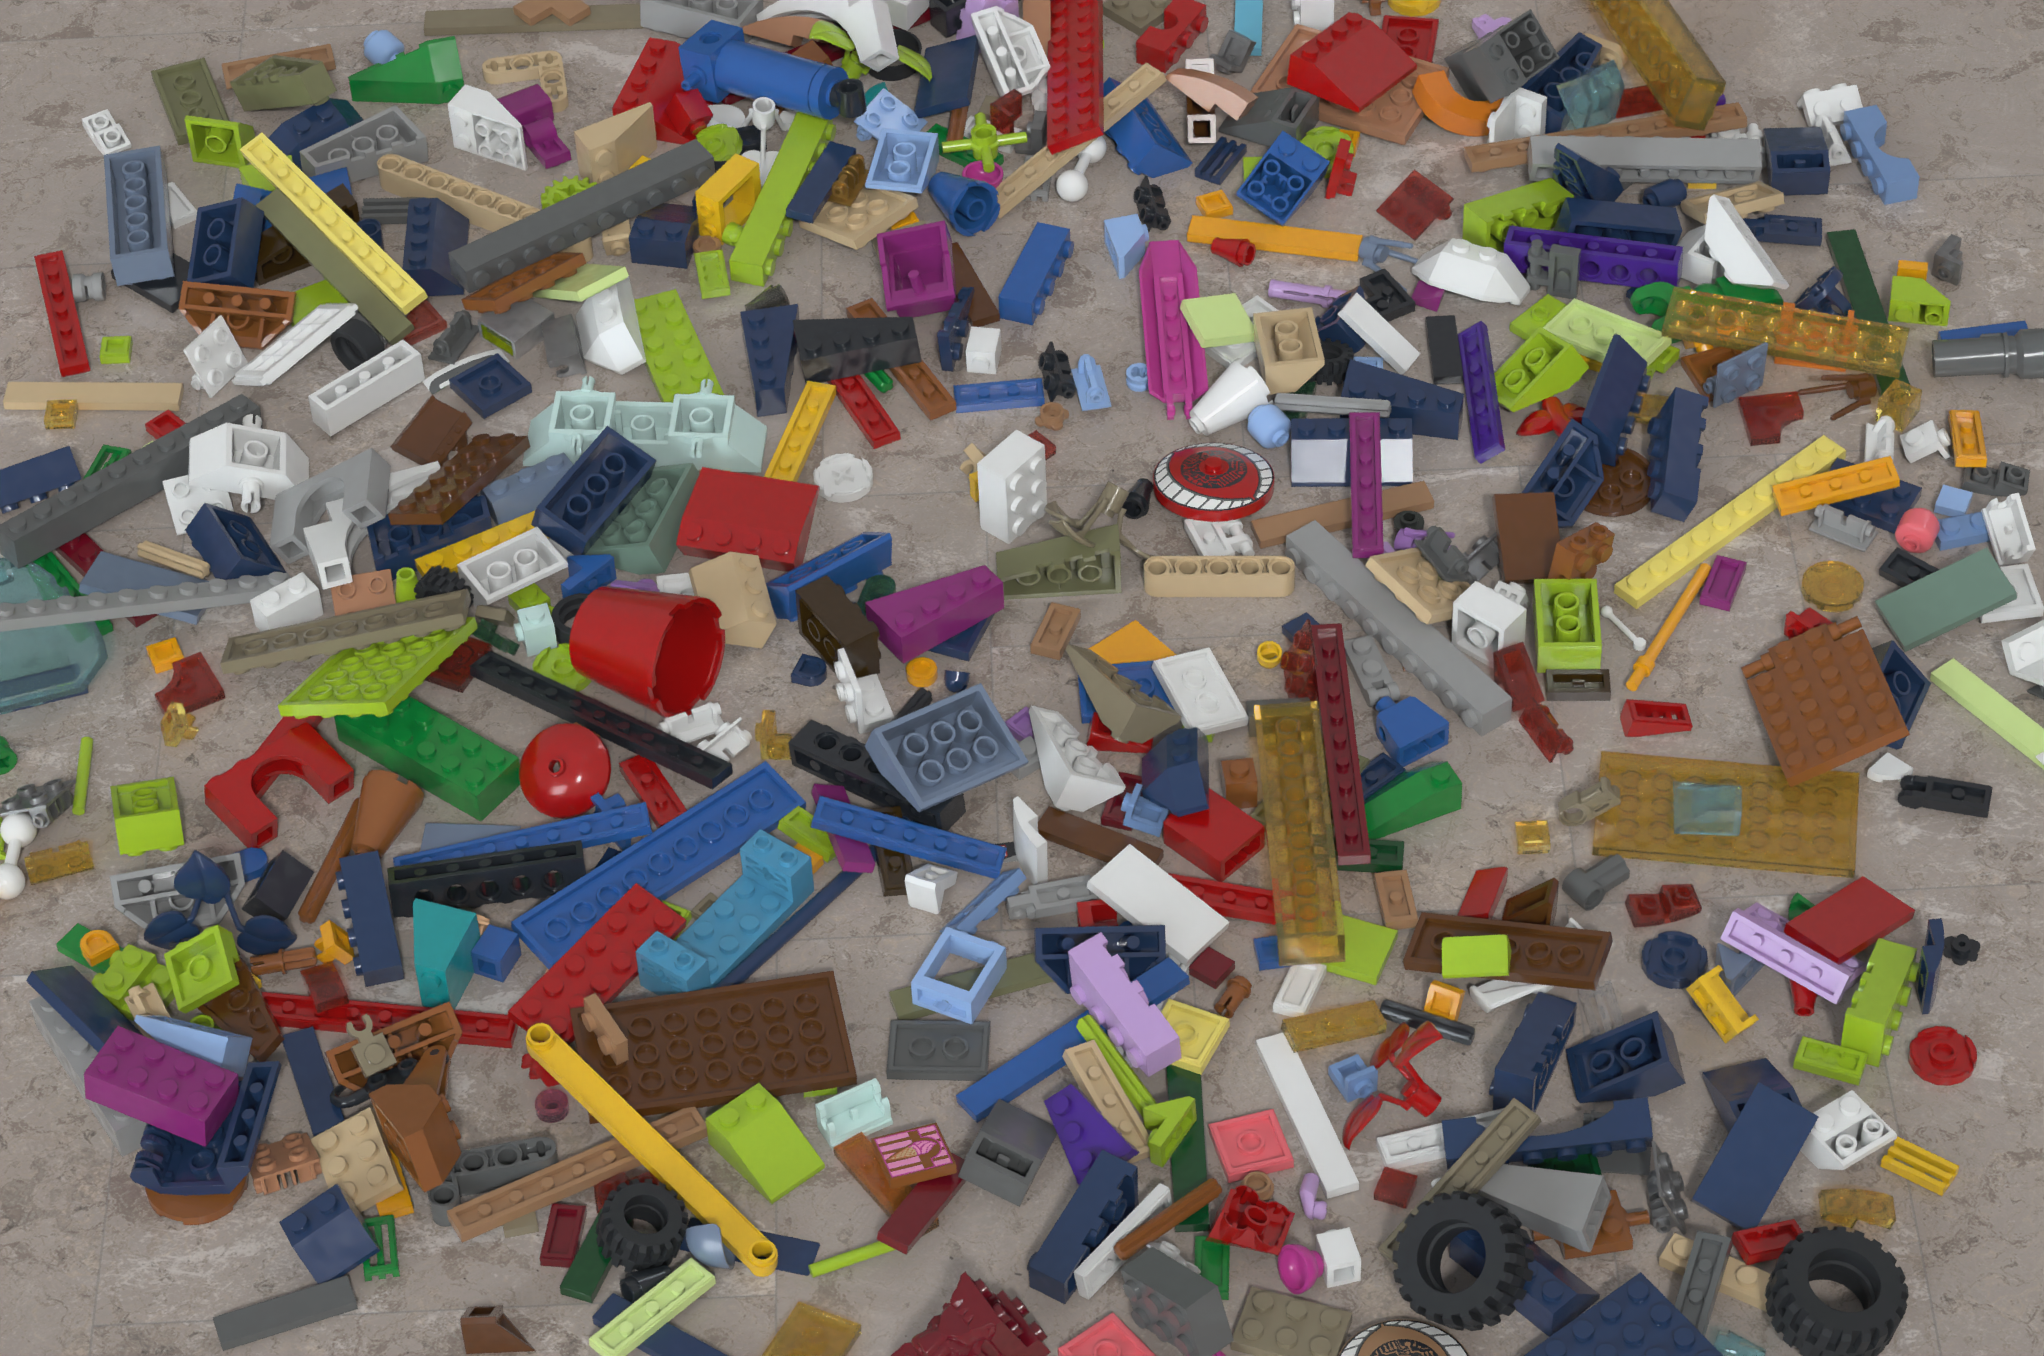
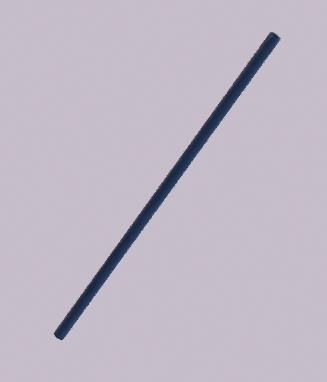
(792, 926)

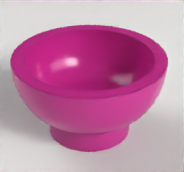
(976, 171)
(1299, 1267)

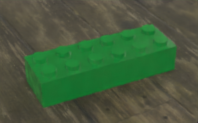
(435, 755)

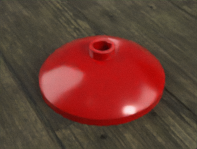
(582, 772)

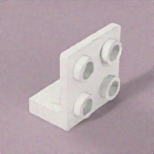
(1519, 116)
(2026, 653)
(864, 697)

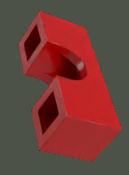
(1182, 25)

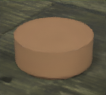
(706, 243)

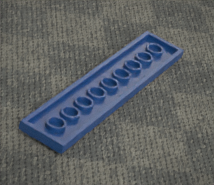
(662, 860)

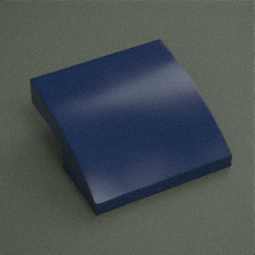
(1930, 965)

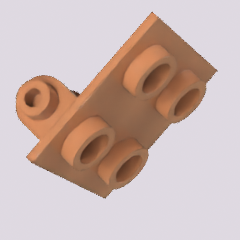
(364, 593)
(284, 1156)

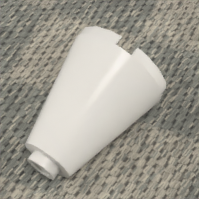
(1229, 399)

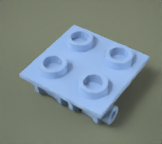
(888, 113)

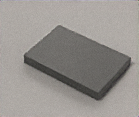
(938, 1050)

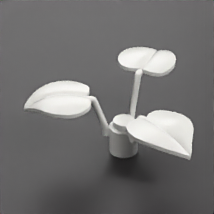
(763, 117)

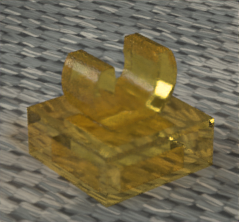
(177, 724)

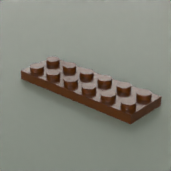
(459, 480)
(1538, 951)

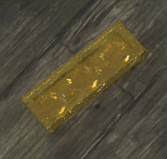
(1333, 1026)

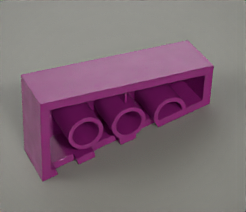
(935, 611)

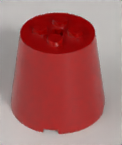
(649, 646)

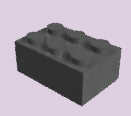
(1176, 1304)

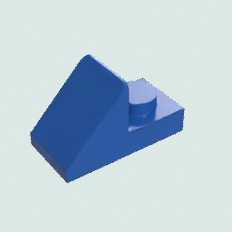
(588, 573)

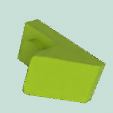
(1169, 1126)

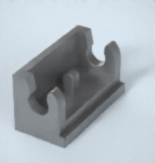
(563, 346)

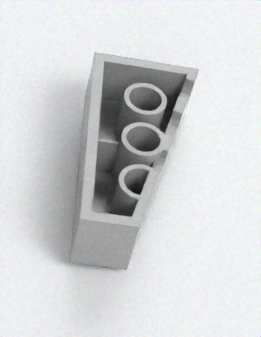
(364, 144)

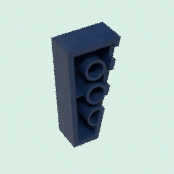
(371, 919)
(1533, 1052)

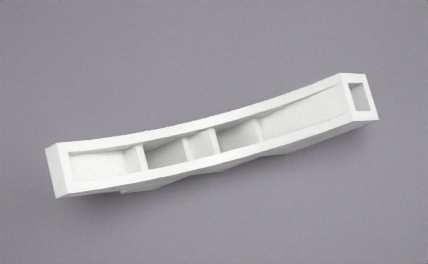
(864, 20)
(335, 541)

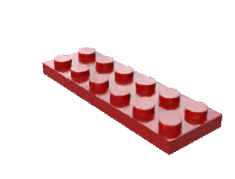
(597, 963)

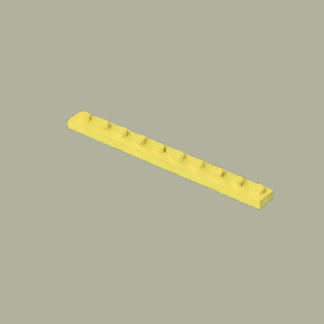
(334, 224)
(1723, 525)

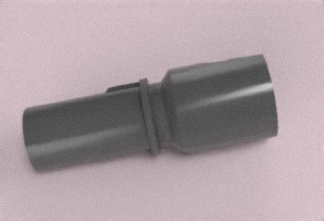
(1991, 355)

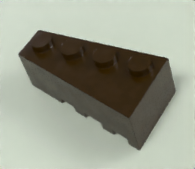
(280, 258)

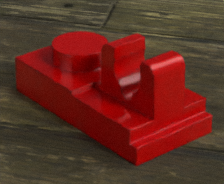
(1339, 177)

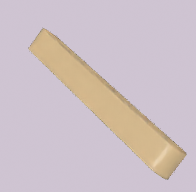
(476, 203)

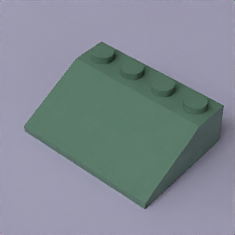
(648, 527)

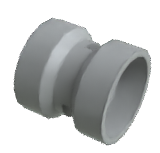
(89, 287)

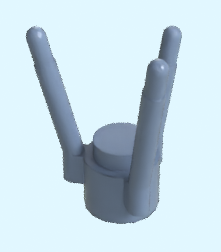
(1375, 250)

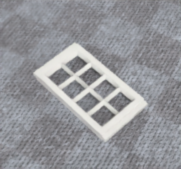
(295, 344)

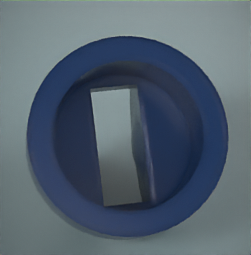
(956, 681)

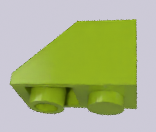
(1917, 302)

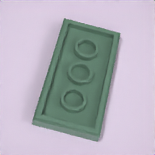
(1945, 599)

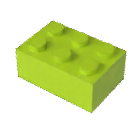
(1566, 624)

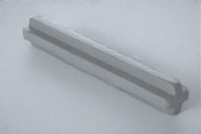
(1331, 404)

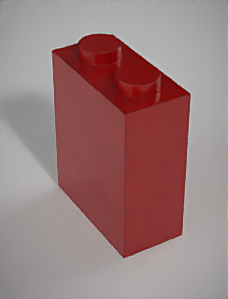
(1215, 838)

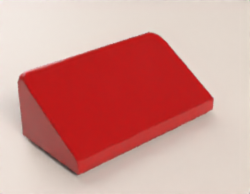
(1484, 893)

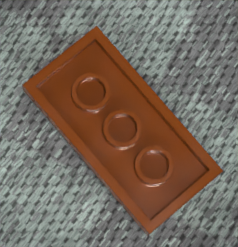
(522, 283)

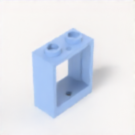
(959, 1003)

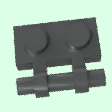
(1562, 273)

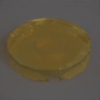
(1832, 586)

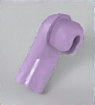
(1307, 1193)

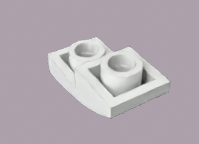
(106, 133)

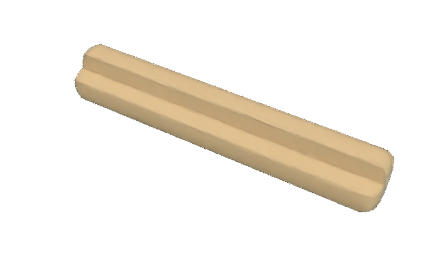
(173, 559)

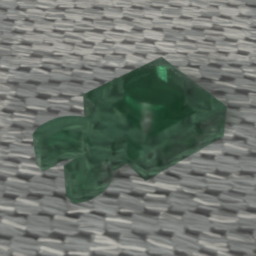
(488, 633)

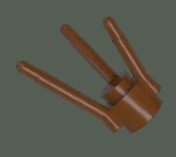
(1858, 386)

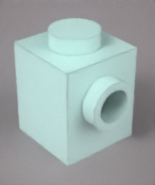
(535, 629)

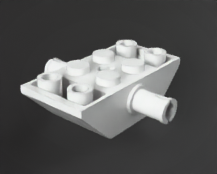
(246, 461)

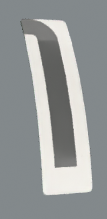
(441, 378)

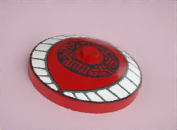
(1213, 482)

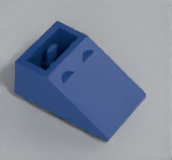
(1283, 178)

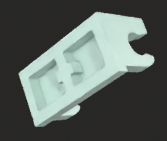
(853, 1112)

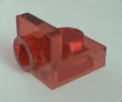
(1005, 111)

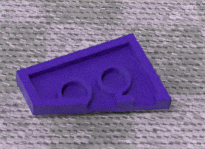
(1084, 1131)

